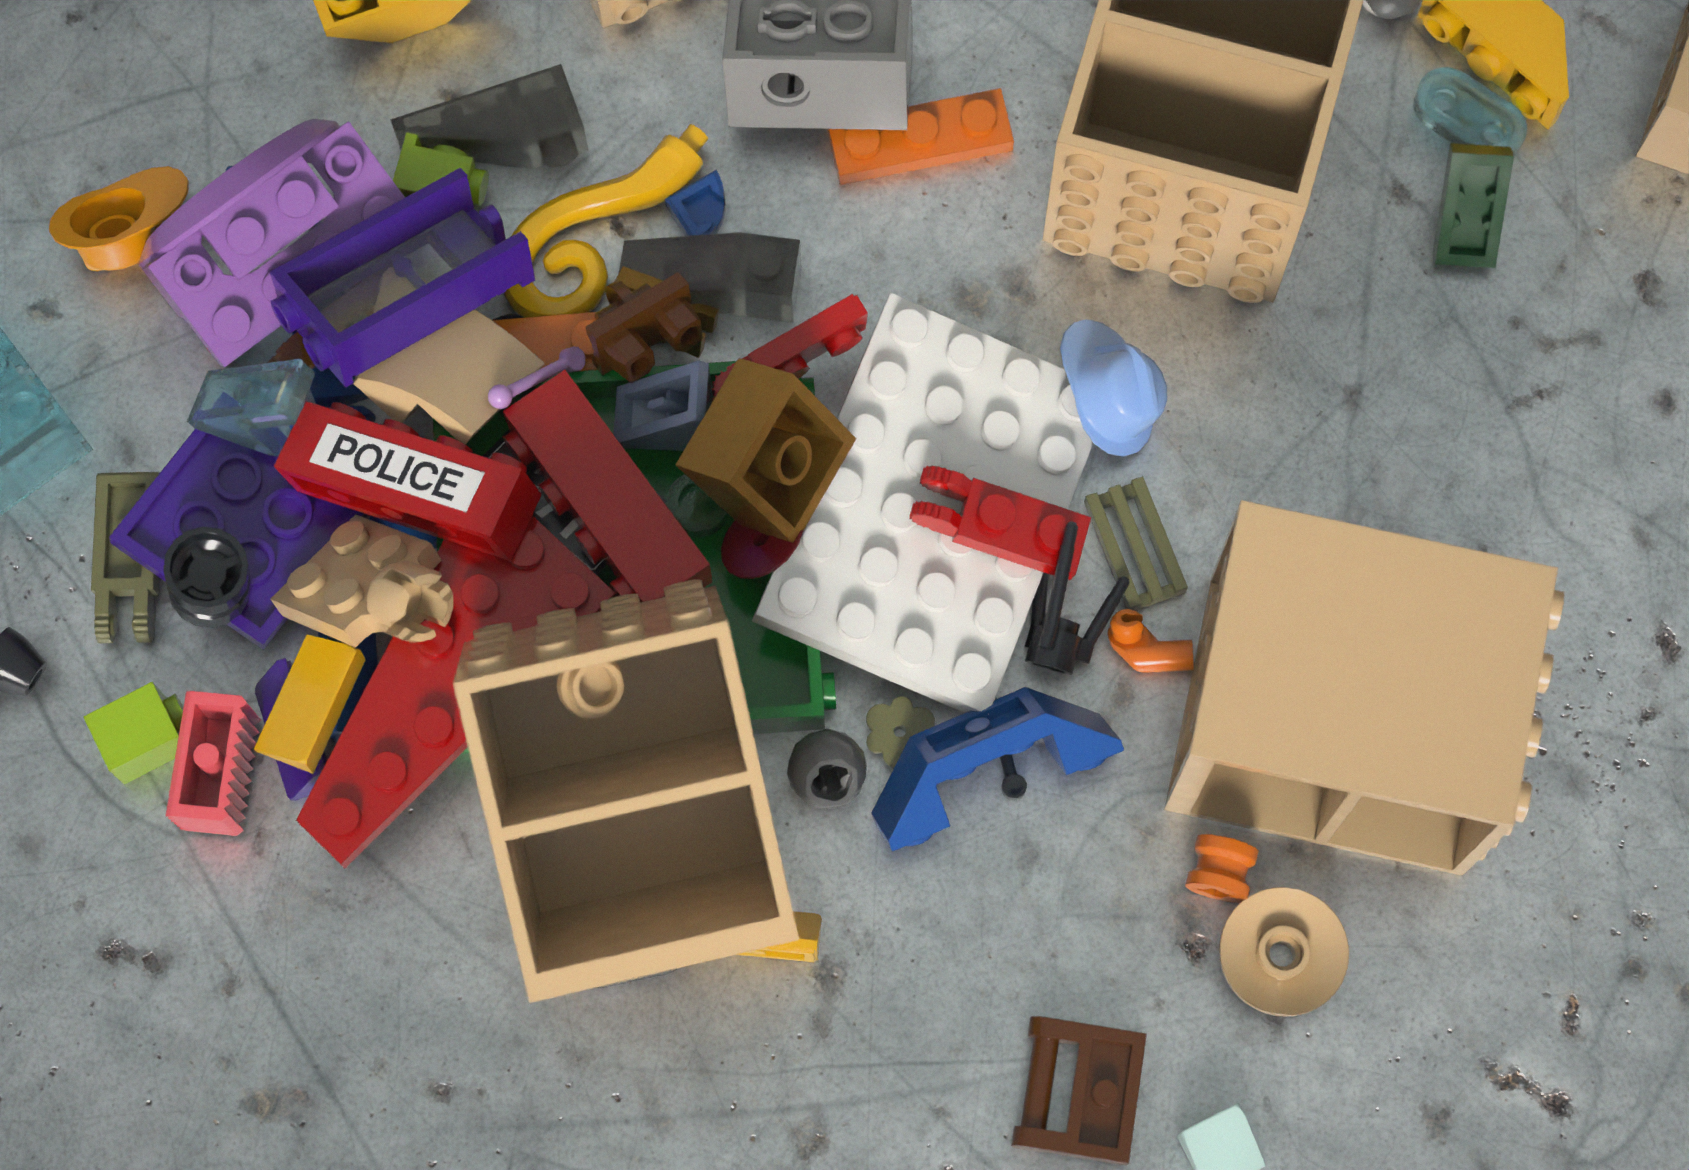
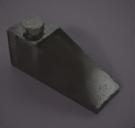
(508, 124)
(726, 270)

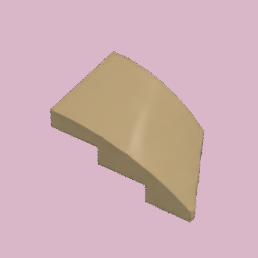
(450, 374)

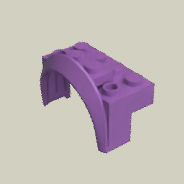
(251, 217)

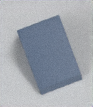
(663, 408)

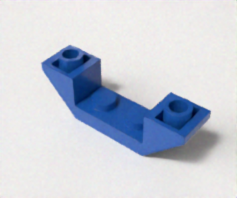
(910, 803)

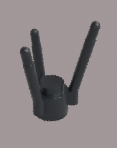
(1054, 640)

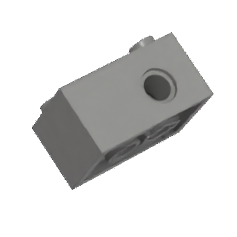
(818, 64)

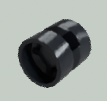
(207, 577)

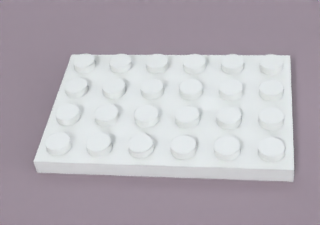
(896, 592)

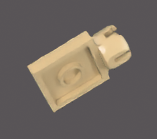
(368, 584)

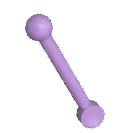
(570, 359)

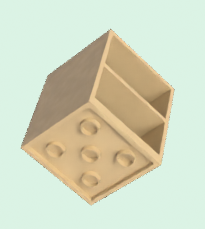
(1198, 136)
(1365, 689)
(633, 830)

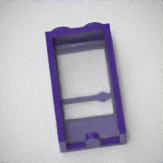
(398, 277)

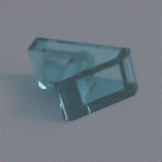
(253, 403)

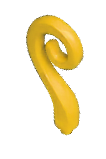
(658, 177)

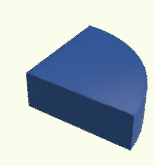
(699, 206)

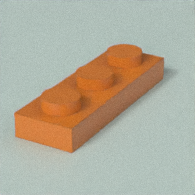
(936, 136)

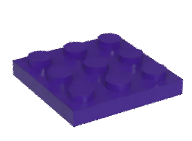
(244, 495)

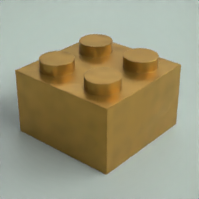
(766, 450)

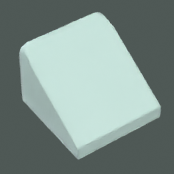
(1222, 1143)

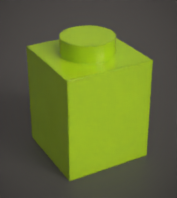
(137, 731)

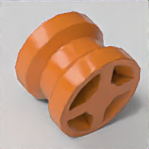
(1221, 868)

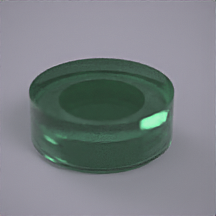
(694, 508)

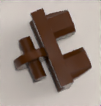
(640, 320)

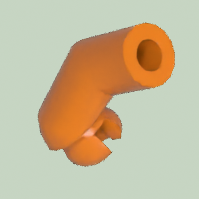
(1142, 648)

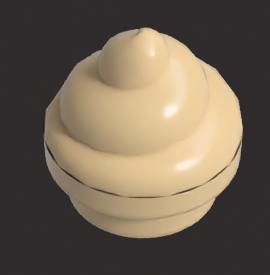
(591, 690)

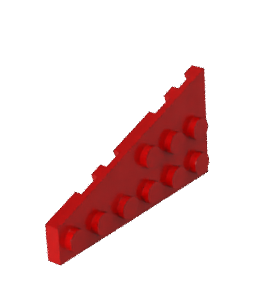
(409, 713)

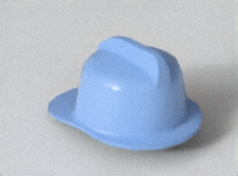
(1113, 385)

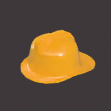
(116, 221)

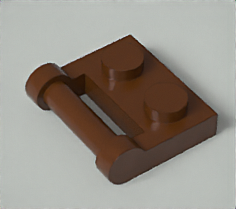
(1101, 1093)

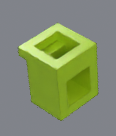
(423, 166)

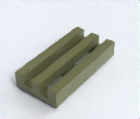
(1118, 497)

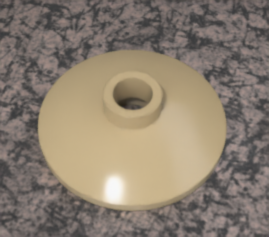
(1306, 929)

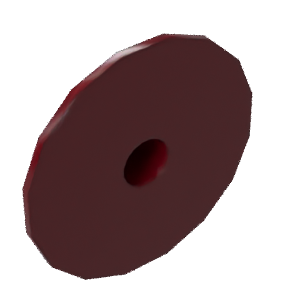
(754, 554)

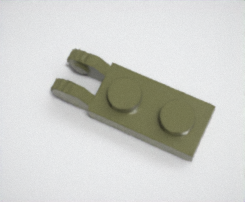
(114, 571)

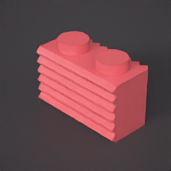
(212, 763)

